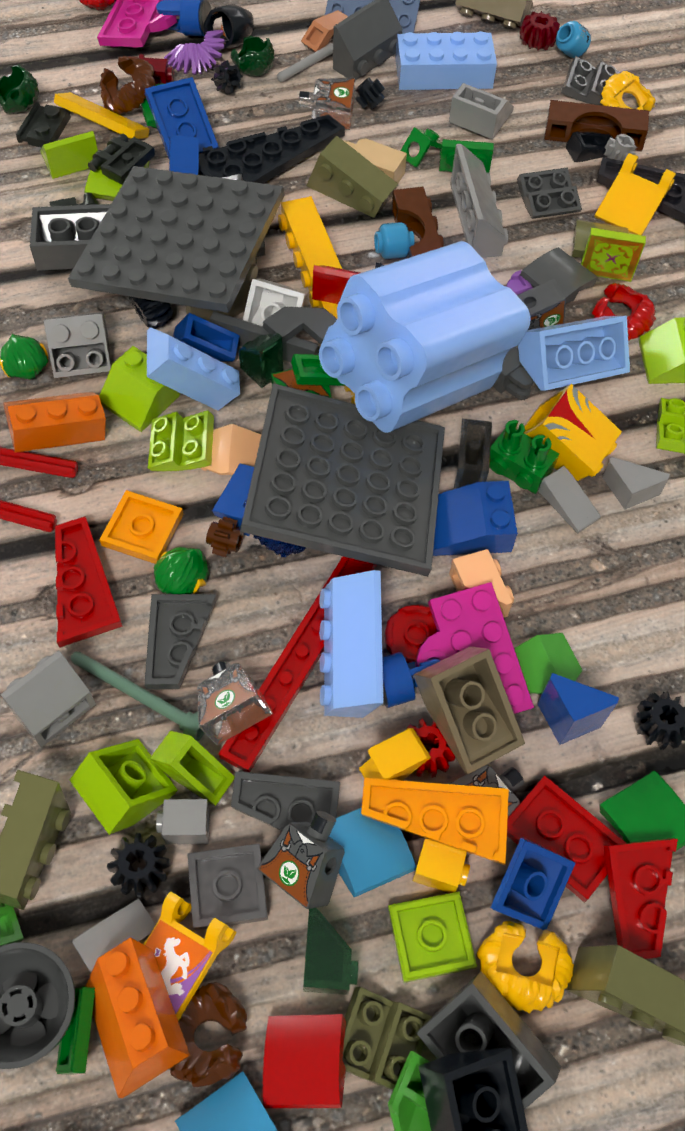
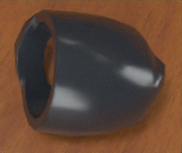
(236, 23)

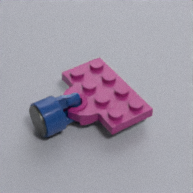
(133, 20)
(461, 622)

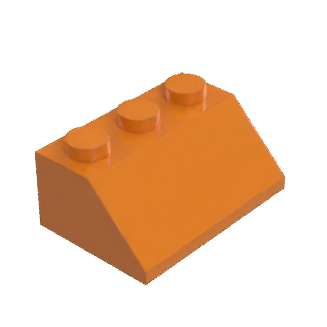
(55, 421)
(134, 1016)

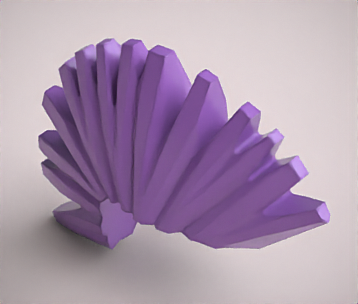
(197, 54)

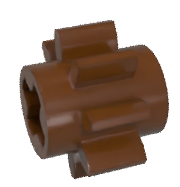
(224, 537)

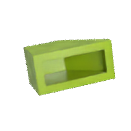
(192, 766)

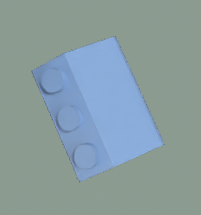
(190, 371)

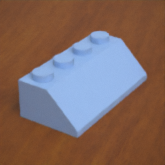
(576, 351)
(352, 645)

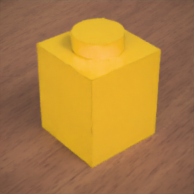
(441, 867)

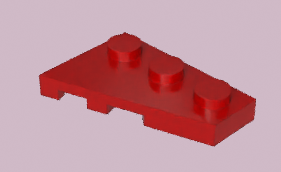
(638, 893)

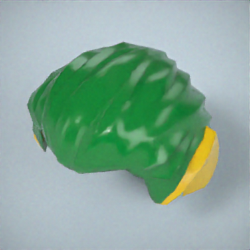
(23, 357)
(181, 571)

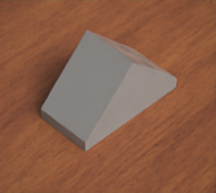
(633, 482)

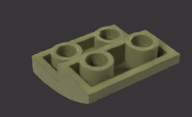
(380, 1037)

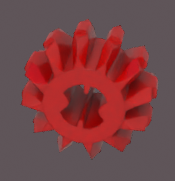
(440, 751)

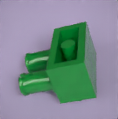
(522, 457)

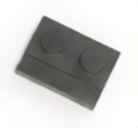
(43, 125)

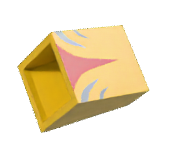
(576, 432)

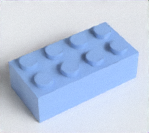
(445, 60)

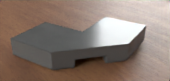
(292, 320)

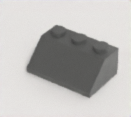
(365, 39)
(63, 233)
(484, 1020)

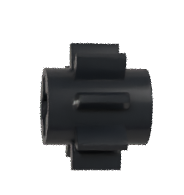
(227, 77)
(370, 93)

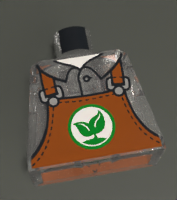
(331, 97)
(229, 702)

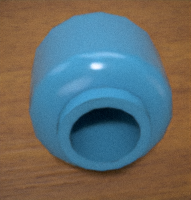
(573, 39)
(393, 240)

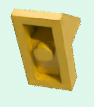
(395, 757)

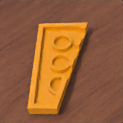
(446, 813)

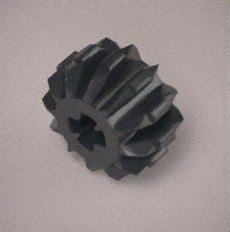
(152, 312)
(651, 716)
(135, 851)

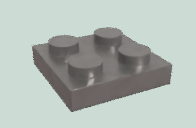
(227, 886)

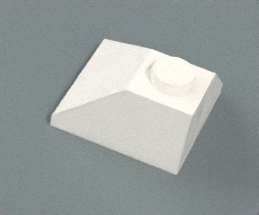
(269, 297)

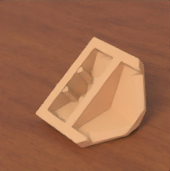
(231, 447)

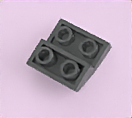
(586, 81)
(549, 193)
(564, 269)

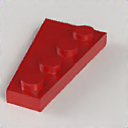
(83, 593)

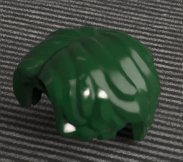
(255, 56)
(18, 90)

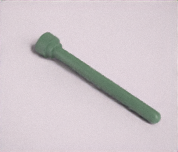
(187, 721)

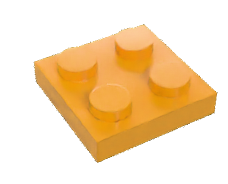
(141, 527)

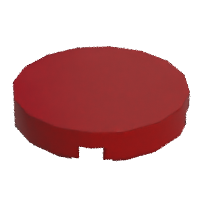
(409, 630)

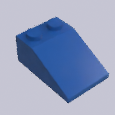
(475, 519)

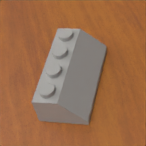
(477, 204)

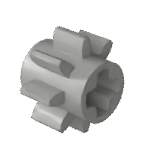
(620, 147)

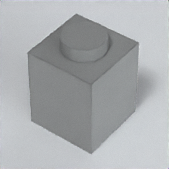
(184, 821)

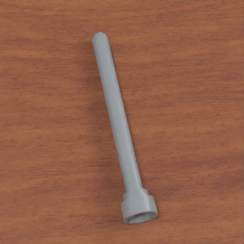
(305, 63)

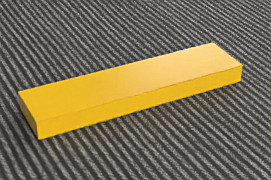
(101, 115)

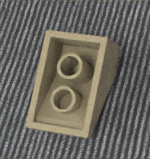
(470, 707)

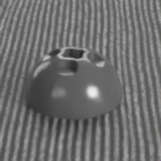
(39, 973)

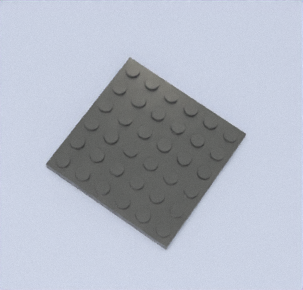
(178, 238)
(344, 484)

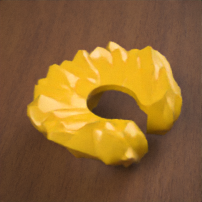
(626, 83)
(522, 991)

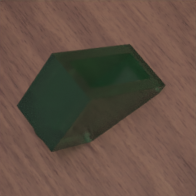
(262, 358)
(327, 958)

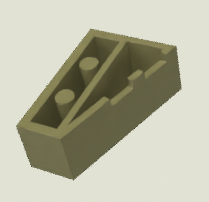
(351, 179)
(30, 836)
(631, 988)

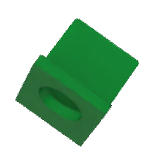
(425, 140)

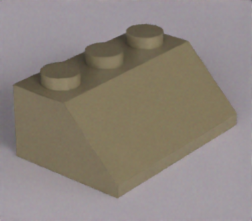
(506, 11)

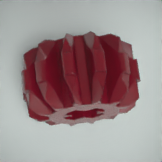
(539, 30)

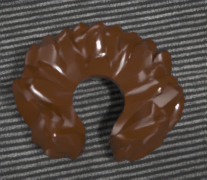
(130, 94)
(215, 1004)

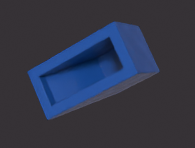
(207, 337)

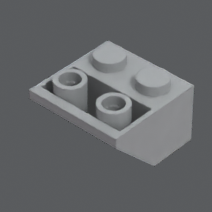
(479, 111)
(78, 344)
(48, 698)

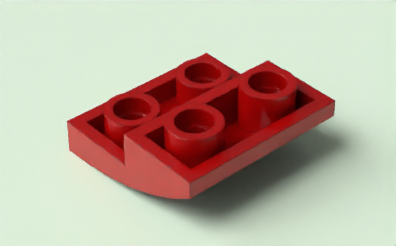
(304, 1061)

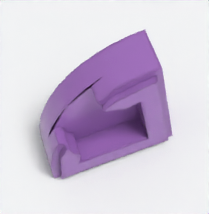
(518, 283)

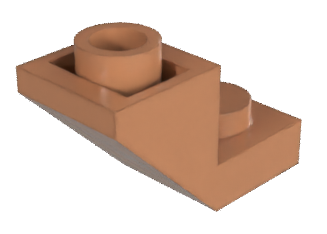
(322, 30)

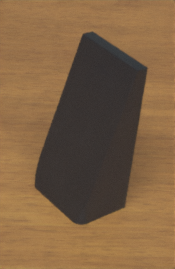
(587, 146)

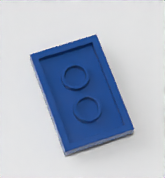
(180, 112)

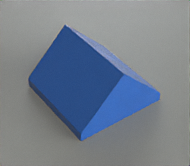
(574, 707)
(533, 884)

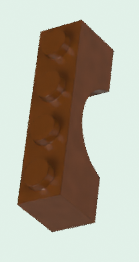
(579, 117)
(415, 210)

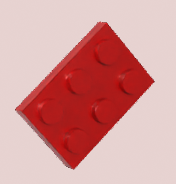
(567, 828)

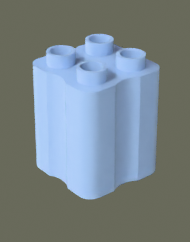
(422, 334)

